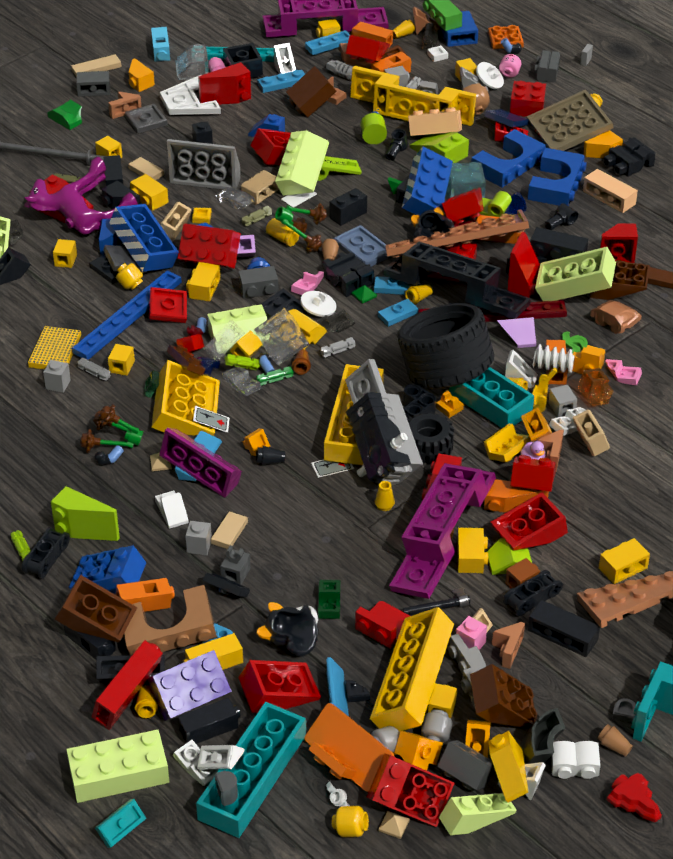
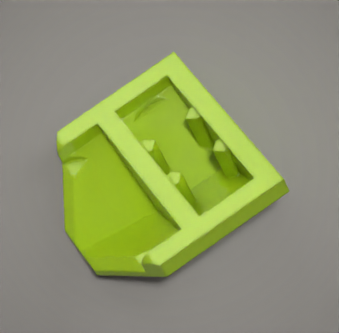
(503, 556)

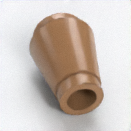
(330, 249)
(614, 740)

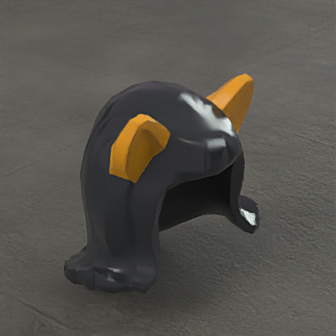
(430, 222)
(290, 629)

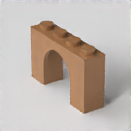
(194, 627)

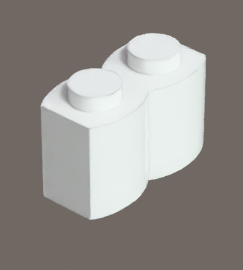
(575, 759)

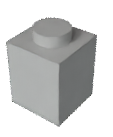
(399, 71)
(57, 376)
(562, 399)
(198, 538)

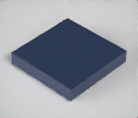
(506, 118)

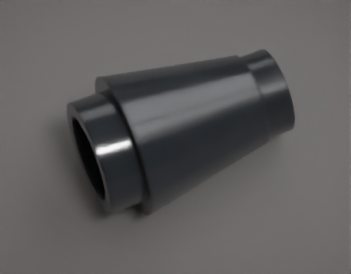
(268, 455)

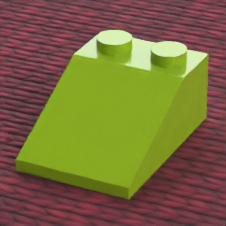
(450, 145)
(84, 516)

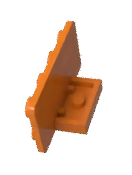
(345, 747)

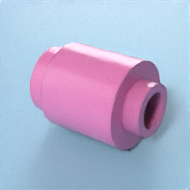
(215, 64)

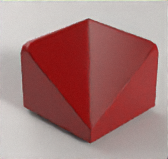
(191, 342)

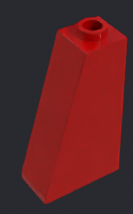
(126, 684)

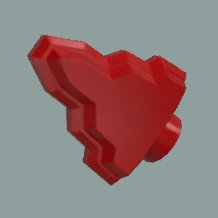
(634, 796)

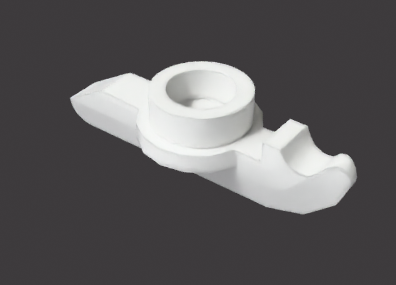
(338, 796)

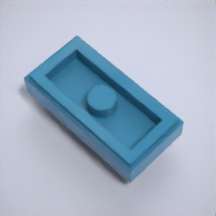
(389, 286)
(398, 312)

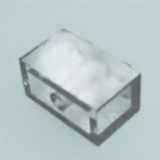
(224, 340)

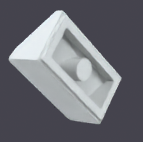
(219, 757)

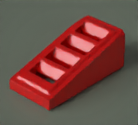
(501, 130)

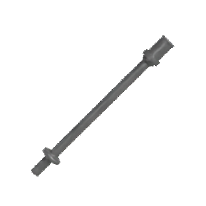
(52, 152)

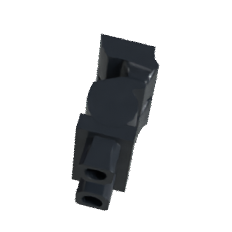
(629, 157)
(349, 272)

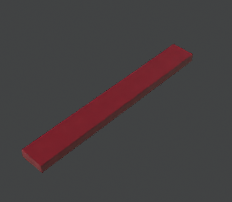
(538, 310)

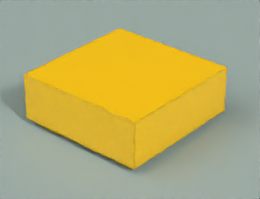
(201, 215)

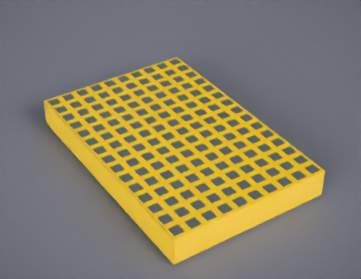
(54, 345)

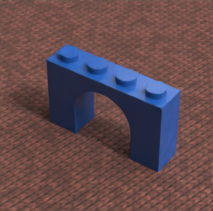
(505, 171)
(558, 191)

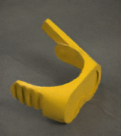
(540, 390)

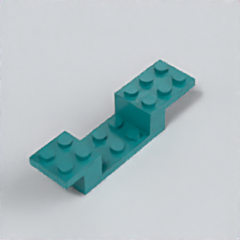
(655, 696)

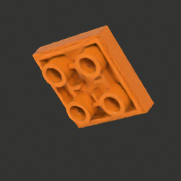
(510, 32)

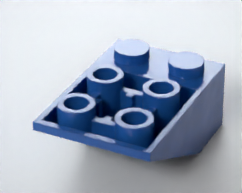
(111, 568)

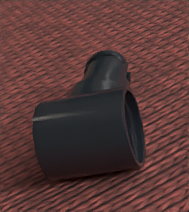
(398, 143)
(563, 215)

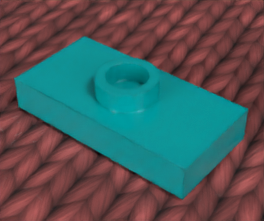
(120, 823)

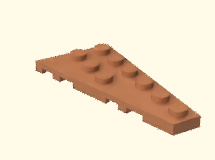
(627, 597)

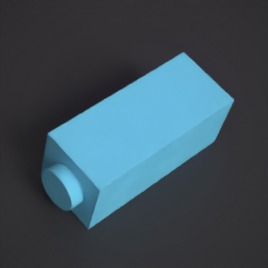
(160, 44)

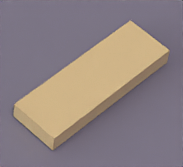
(101, 64)

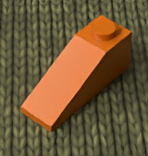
(505, 497)

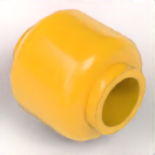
(129, 276)
(350, 821)

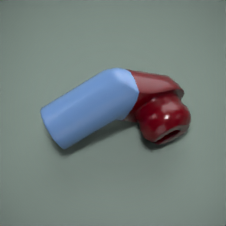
(200, 329)

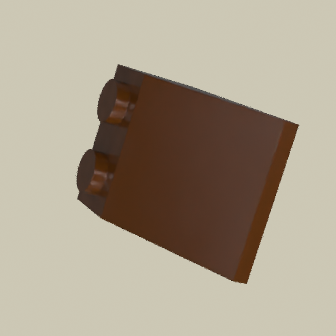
(95, 611)

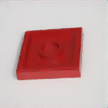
(168, 305)

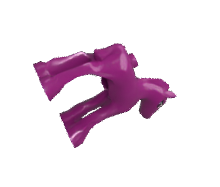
(70, 200)

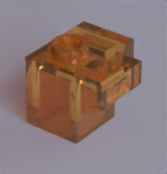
(595, 387)

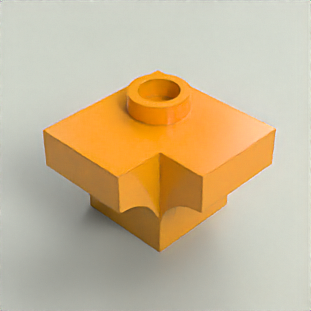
(589, 358)
(418, 749)

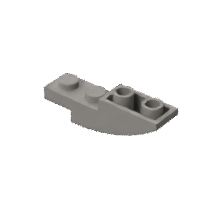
(468, 660)

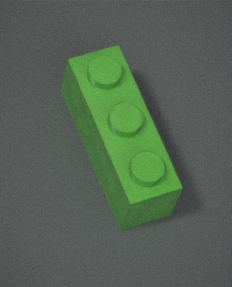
(444, 13)

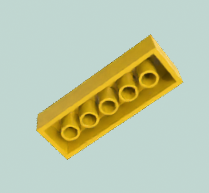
(340, 440)
(412, 670)

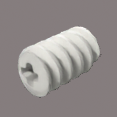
(554, 358)

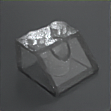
(192, 62)

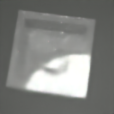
(281, 336)

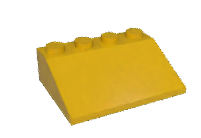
(177, 397)

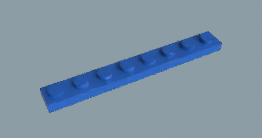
(122, 318)

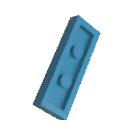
(327, 42)
(279, 81)

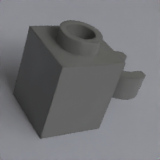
(235, 565)

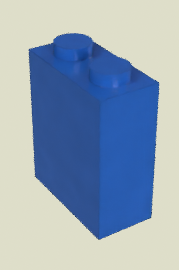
(463, 35)

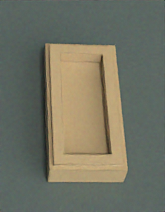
(143, 167)
(229, 530)

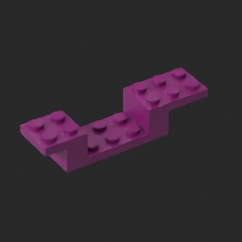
(290, 10)
(428, 533)

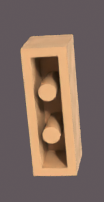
(435, 121)
(610, 190)

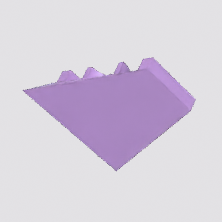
(521, 331)

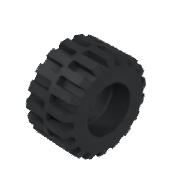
(432, 435)

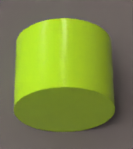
(373, 128)

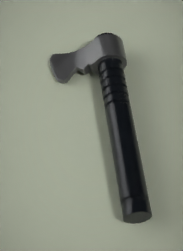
(461, 600)

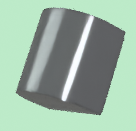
(226, 787)

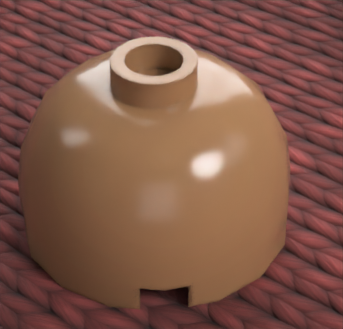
(482, 97)

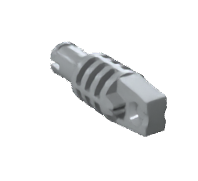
(340, 68)

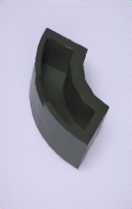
(539, 738)

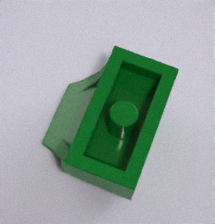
(67, 115)

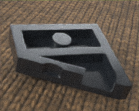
(281, 300)

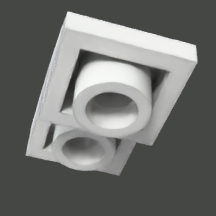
(566, 422)
(188, 758)

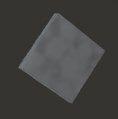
(146, 118)
(118, 256)

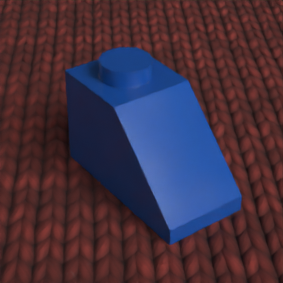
(270, 122)
(108, 236)

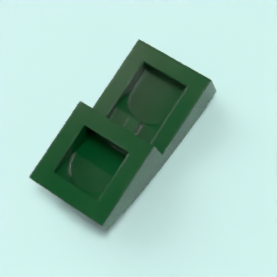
(329, 599)

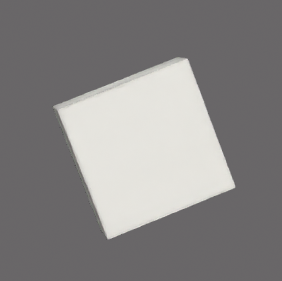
(437, 53)

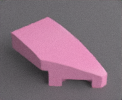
(308, 283)
(624, 374)

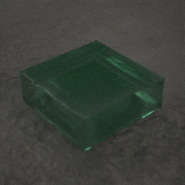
(151, 383)

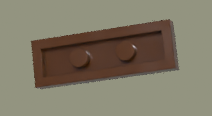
(186, 359)

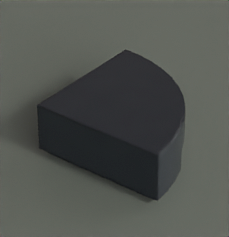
(356, 692)

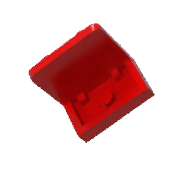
(380, 623)

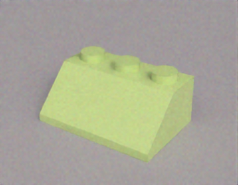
(246, 318)

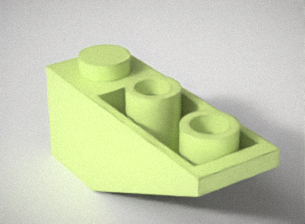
(474, 812)

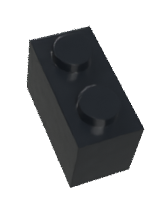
(348, 206)

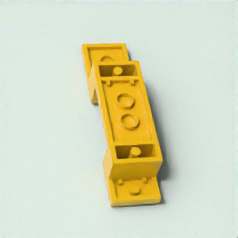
(401, 101)

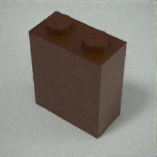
(310, 92)

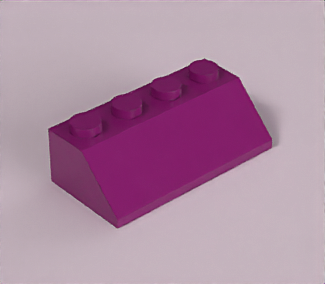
(199, 462)

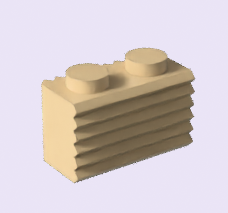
(260, 186)
(175, 219)
(591, 432)

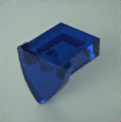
(517, 203)

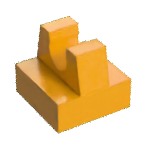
(449, 404)
(255, 440)

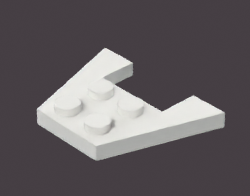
(182, 100)

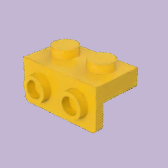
(505, 444)

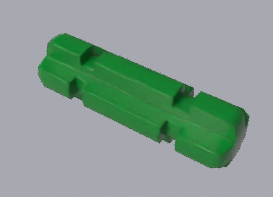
(274, 376)

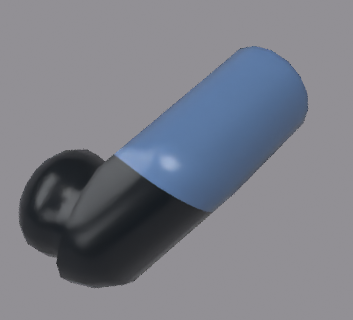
(511, 49)
(265, 360)
(103, 459)

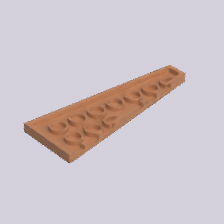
(465, 233)

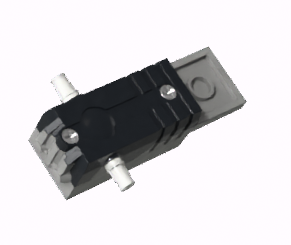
(380, 428)

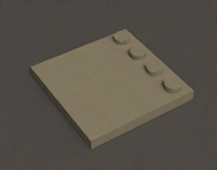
(570, 121)

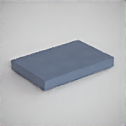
(363, 245)

